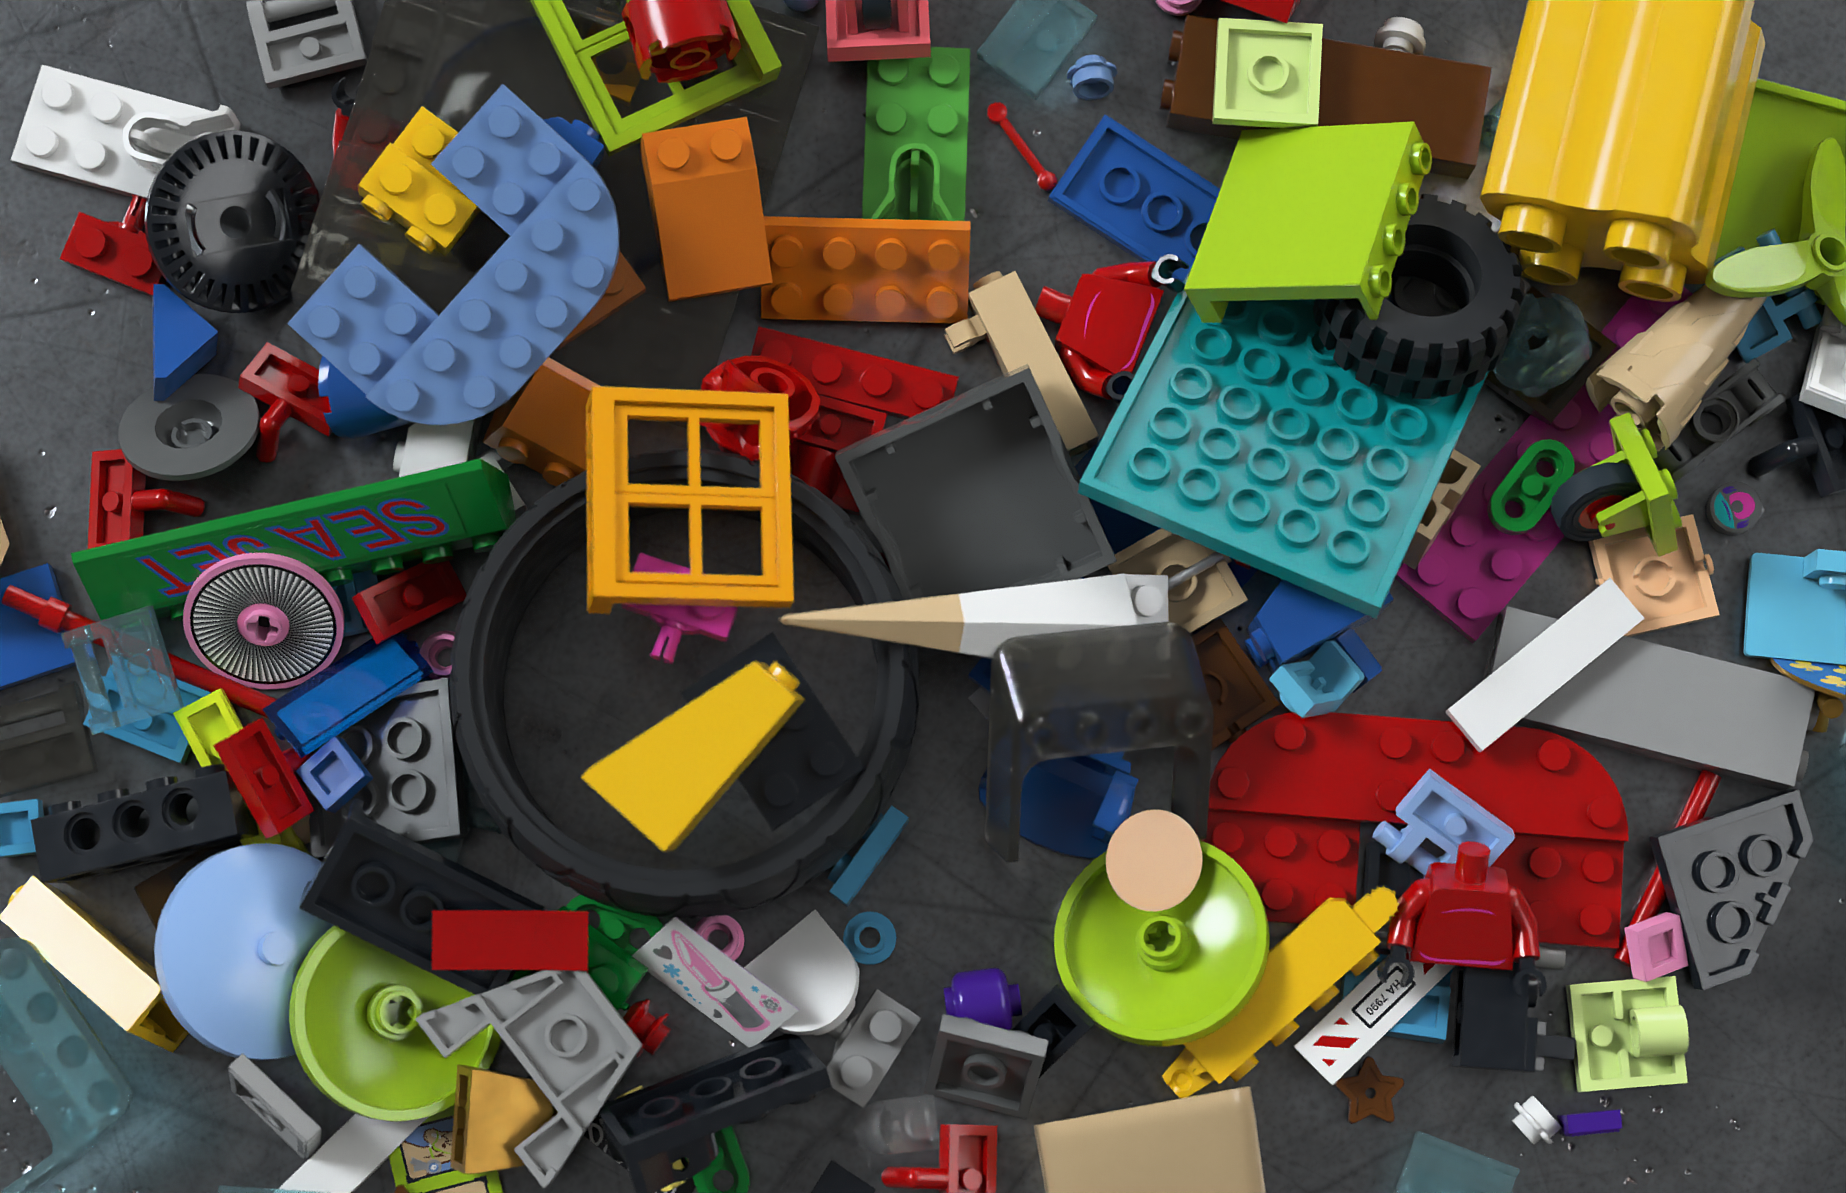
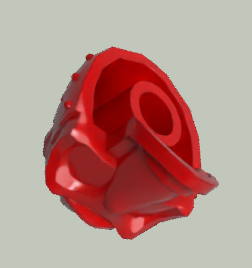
(760, 375)

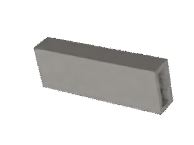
(1673, 706)

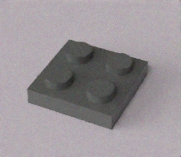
(985, 1066)

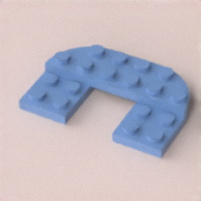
(511, 311)

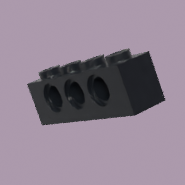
(64, 835)

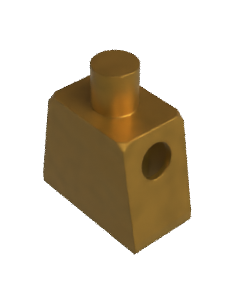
(493, 1118)

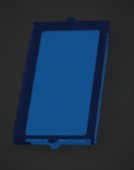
(346, 692)

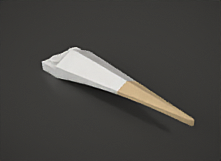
(985, 619)

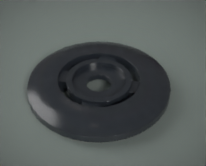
(210, 177)

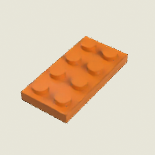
(867, 270)

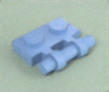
(1444, 817)

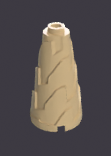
(1673, 363)

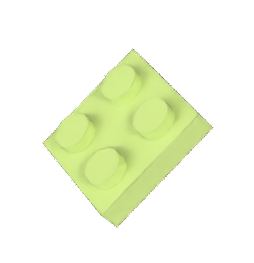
(1267, 73)

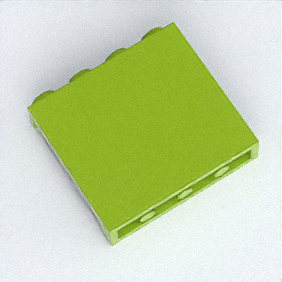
(1773, 163)
(1310, 216)

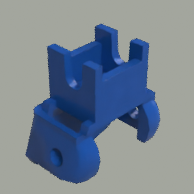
(1074, 802)

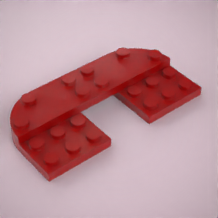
(1299, 787)

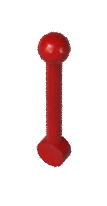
(998, 115)

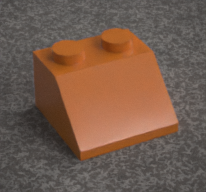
(545, 423)

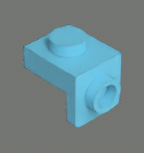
(1319, 683)

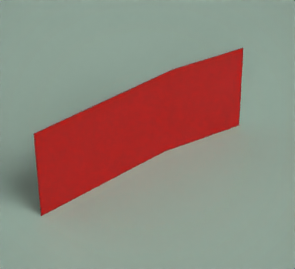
(509, 940)

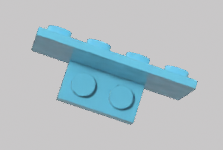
(1797, 607)

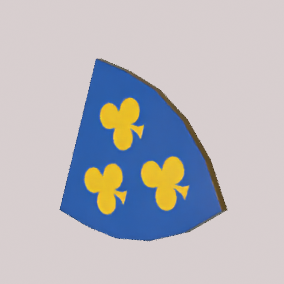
(1825, 679)

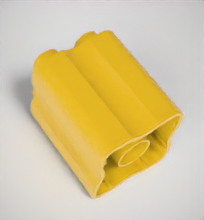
(1623, 138)

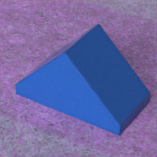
(180, 342)

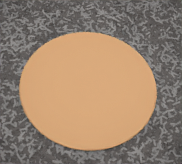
(1154, 860)

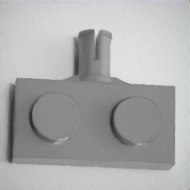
(869, 1046)

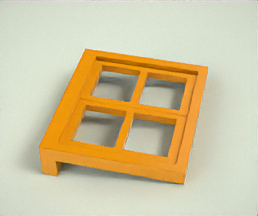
(611, 495)

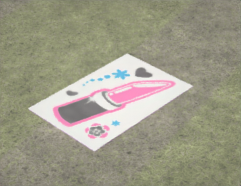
(714, 983)

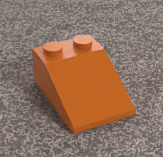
(706, 208)

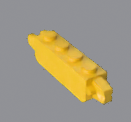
(1296, 975)

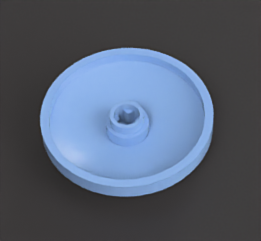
(235, 946)

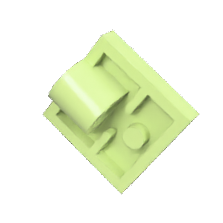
(1627, 1034)

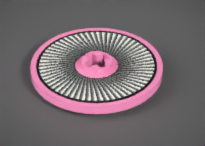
(225, 613)

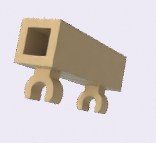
(1018, 338)

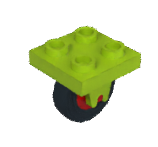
(1621, 493)

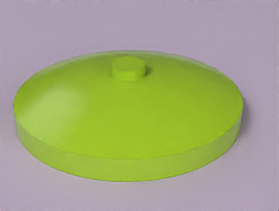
(1168, 970)
(360, 1034)

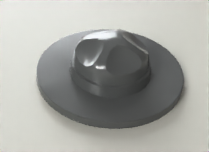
(192, 431)

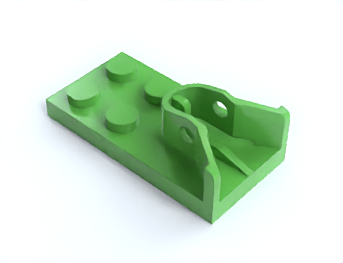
(917, 137)

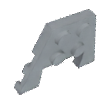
(563, 1038)

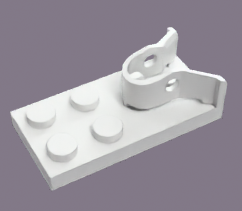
(107, 132)

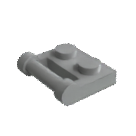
(305, 48)

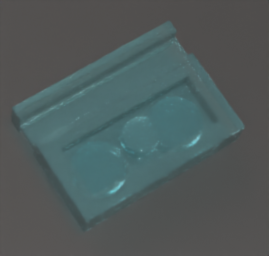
(1036, 41)
(1448, 1168)

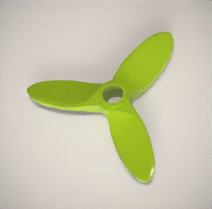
(1816, 258)

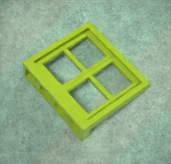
(754, 67)

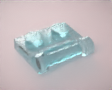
(138, 665)

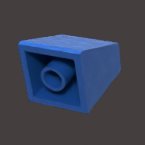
(1297, 624)

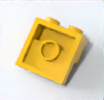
(414, 192)

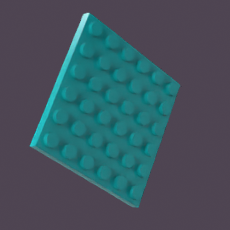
(1275, 450)

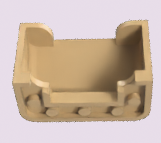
(1157, 1148)

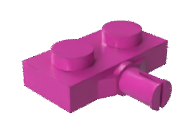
(680, 619)

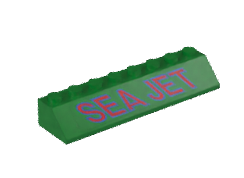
(332, 533)

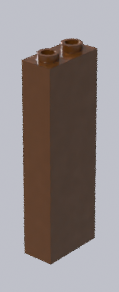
(1355, 88)

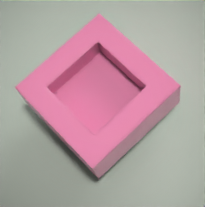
(1656, 946)

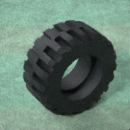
(1437, 352)

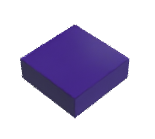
(1590, 1122)

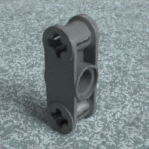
(1738, 402)

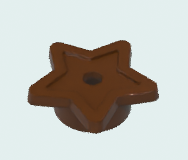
(1370, 1077)

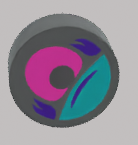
(1734, 508)

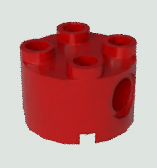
(680, 37)

